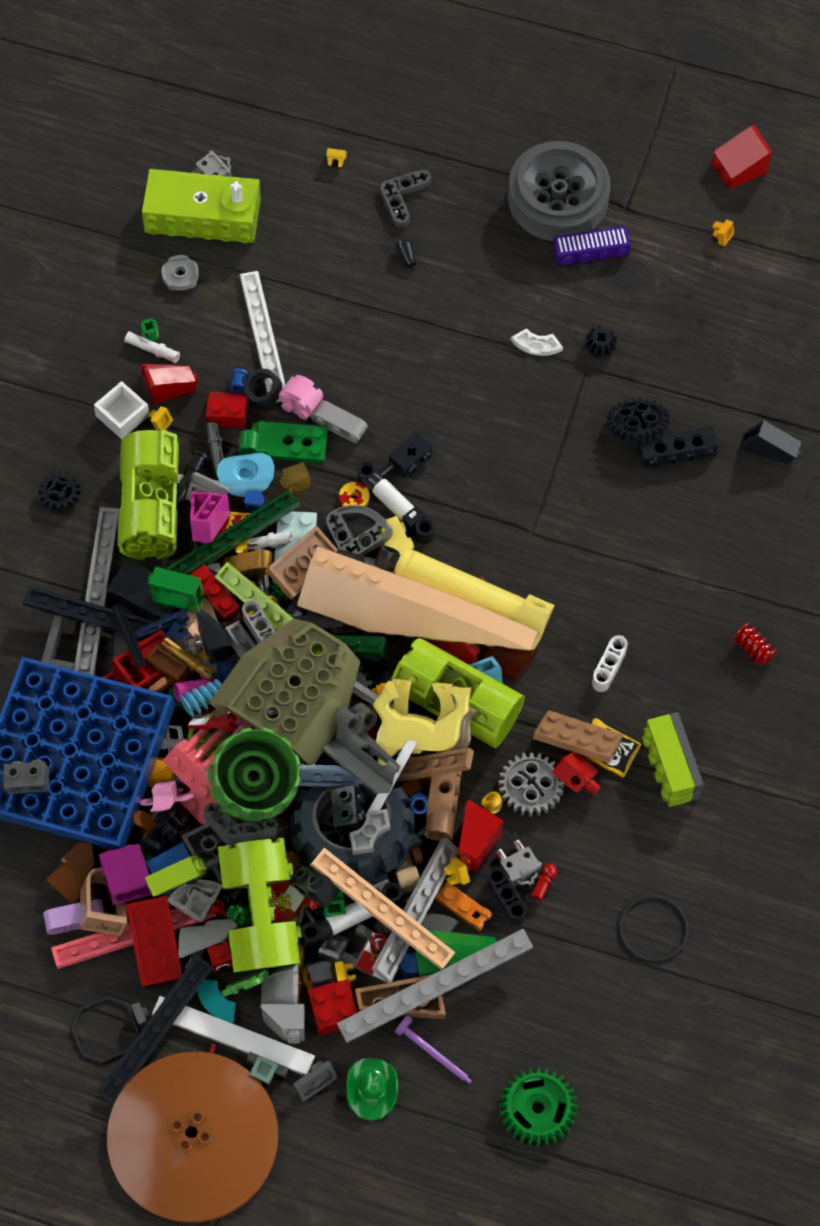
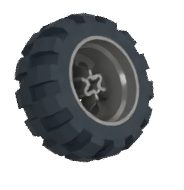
(314, 810)

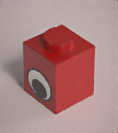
(220, 956)

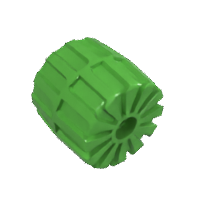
(258, 753)

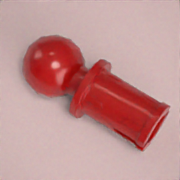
(548, 872)

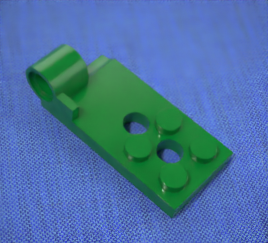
(269, 438)

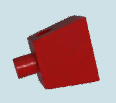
(577, 773)

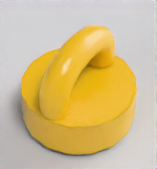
(492, 802)

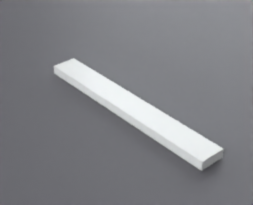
(261, 326)
(242, 1039)

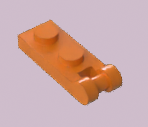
(463, 906)

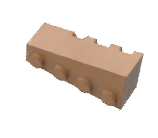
(371, 995)

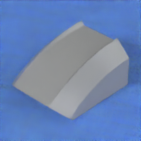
(280, 986)

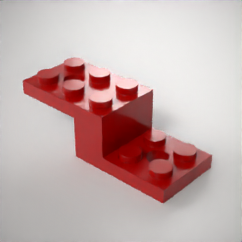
(126, 671)

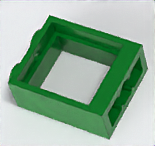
(176, 590)

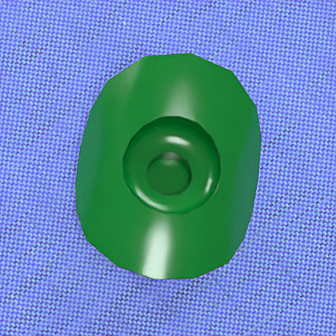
(371, 1088)

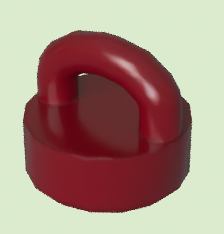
(376, 947)

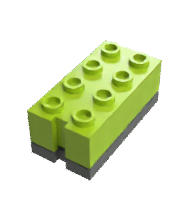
(672, 759)

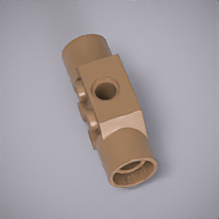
(442, 805)

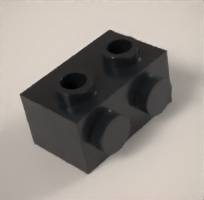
(348, 809)

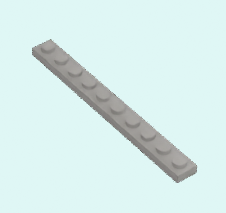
(96, 588)
(434, 986)

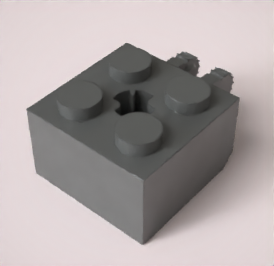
(199, 841)

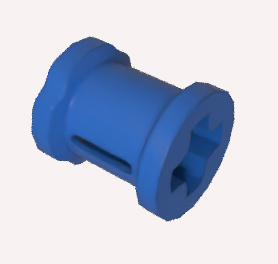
(238, 380)

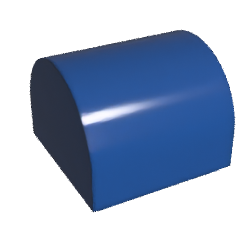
(253, 501)
(409, 966)

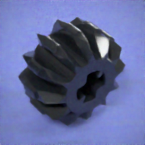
(601, 341)

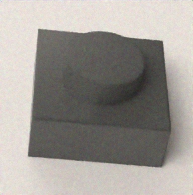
(140, 1014)

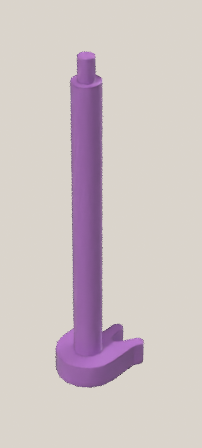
(403, 1028)

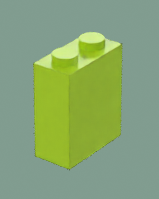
(176, 875)

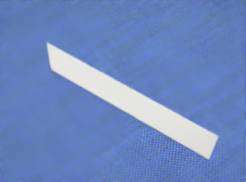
(401, 760)

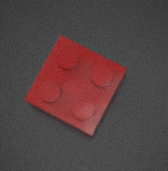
(331, 1005)

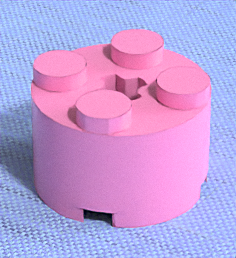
(300, 396)

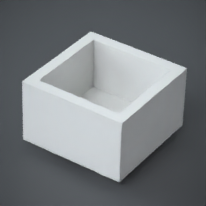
(121, 410)

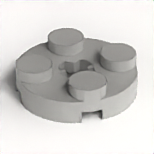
(182, 282)

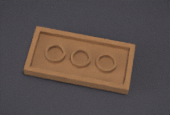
(291, 568)
(578, 736)

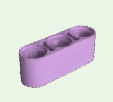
(67, 917)

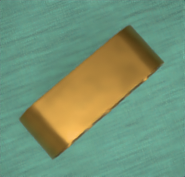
(250, 564)

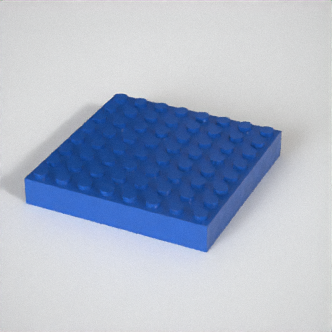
(97, 746)

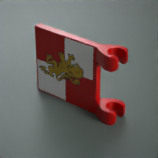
(213, 719)
(287, 902)

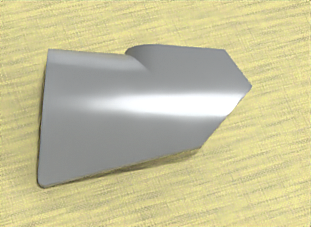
(200, 937)

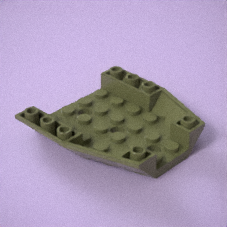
(304, 711)

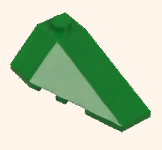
(461, 944)

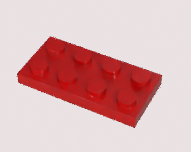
(154, 941)

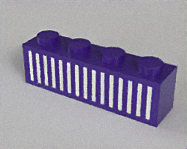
(591, 245)

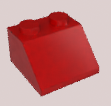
(227, 409)

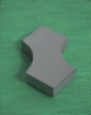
(364, 838)

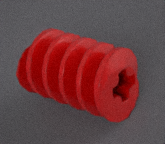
(753, 645)

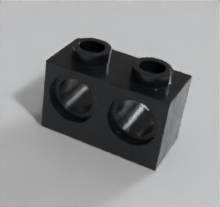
(314, 886)

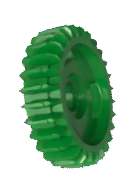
(549, 1096)

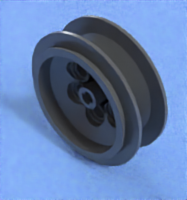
(562, 170)

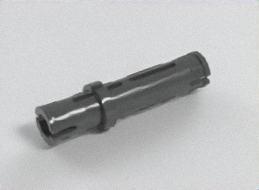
(214, 442)

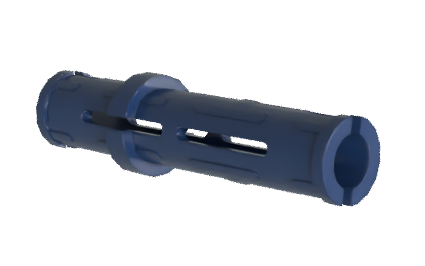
(180, 615)

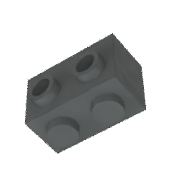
(26, 777)

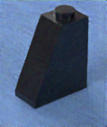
(770, 442)

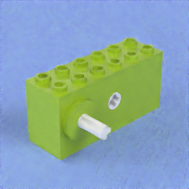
(201, 206)

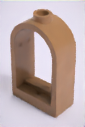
(99, 921)

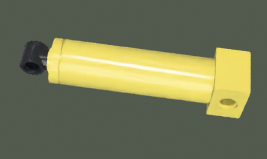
(430, 572)

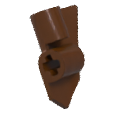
(72, 872)

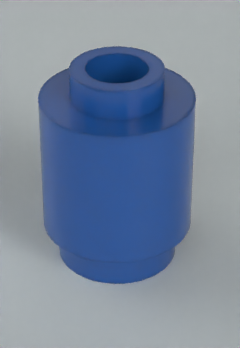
(419, 808)

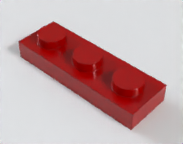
(216, 593)

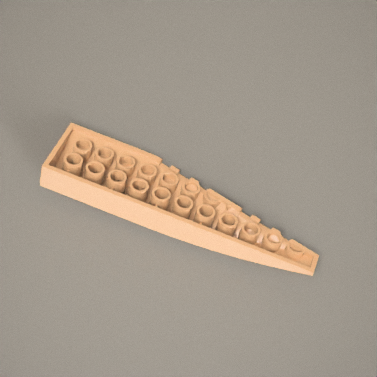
(398, 606)

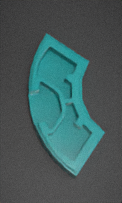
(215, 1003)

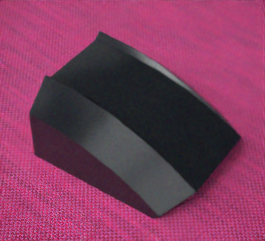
(213, 638)

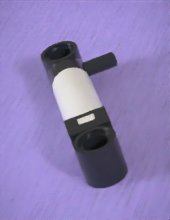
(411, 516)
(332, 925)

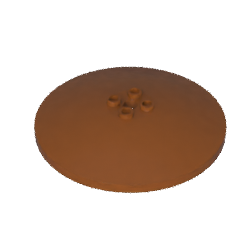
(198, 1175)

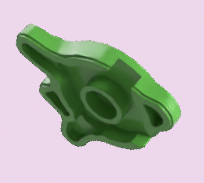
(246, 982)

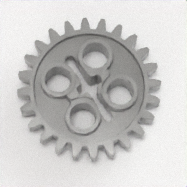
(517, 794)

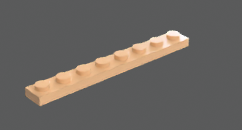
(382, 909)

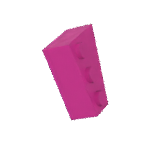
(208, 515)

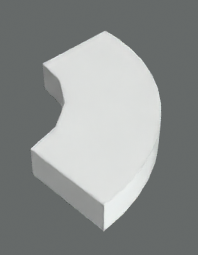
(536, 344)

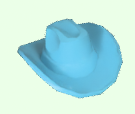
(246, 473)

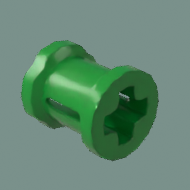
(150, 330)

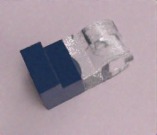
(182, 637)

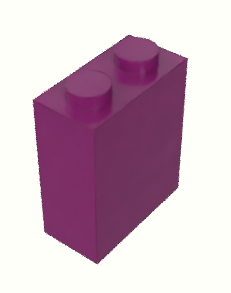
(125, 873)

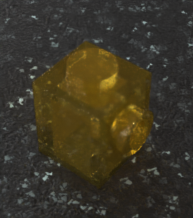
(295, 478)

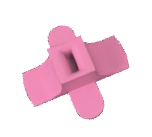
(165, 795)

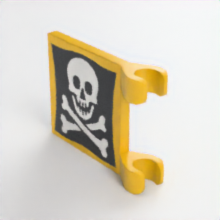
(622, 757)

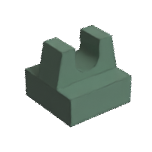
(264, 1070)

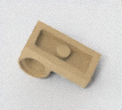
(407, 876)

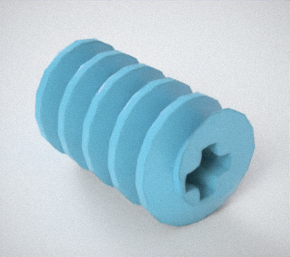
(199, 698)

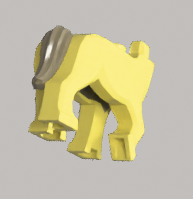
(397, 726)

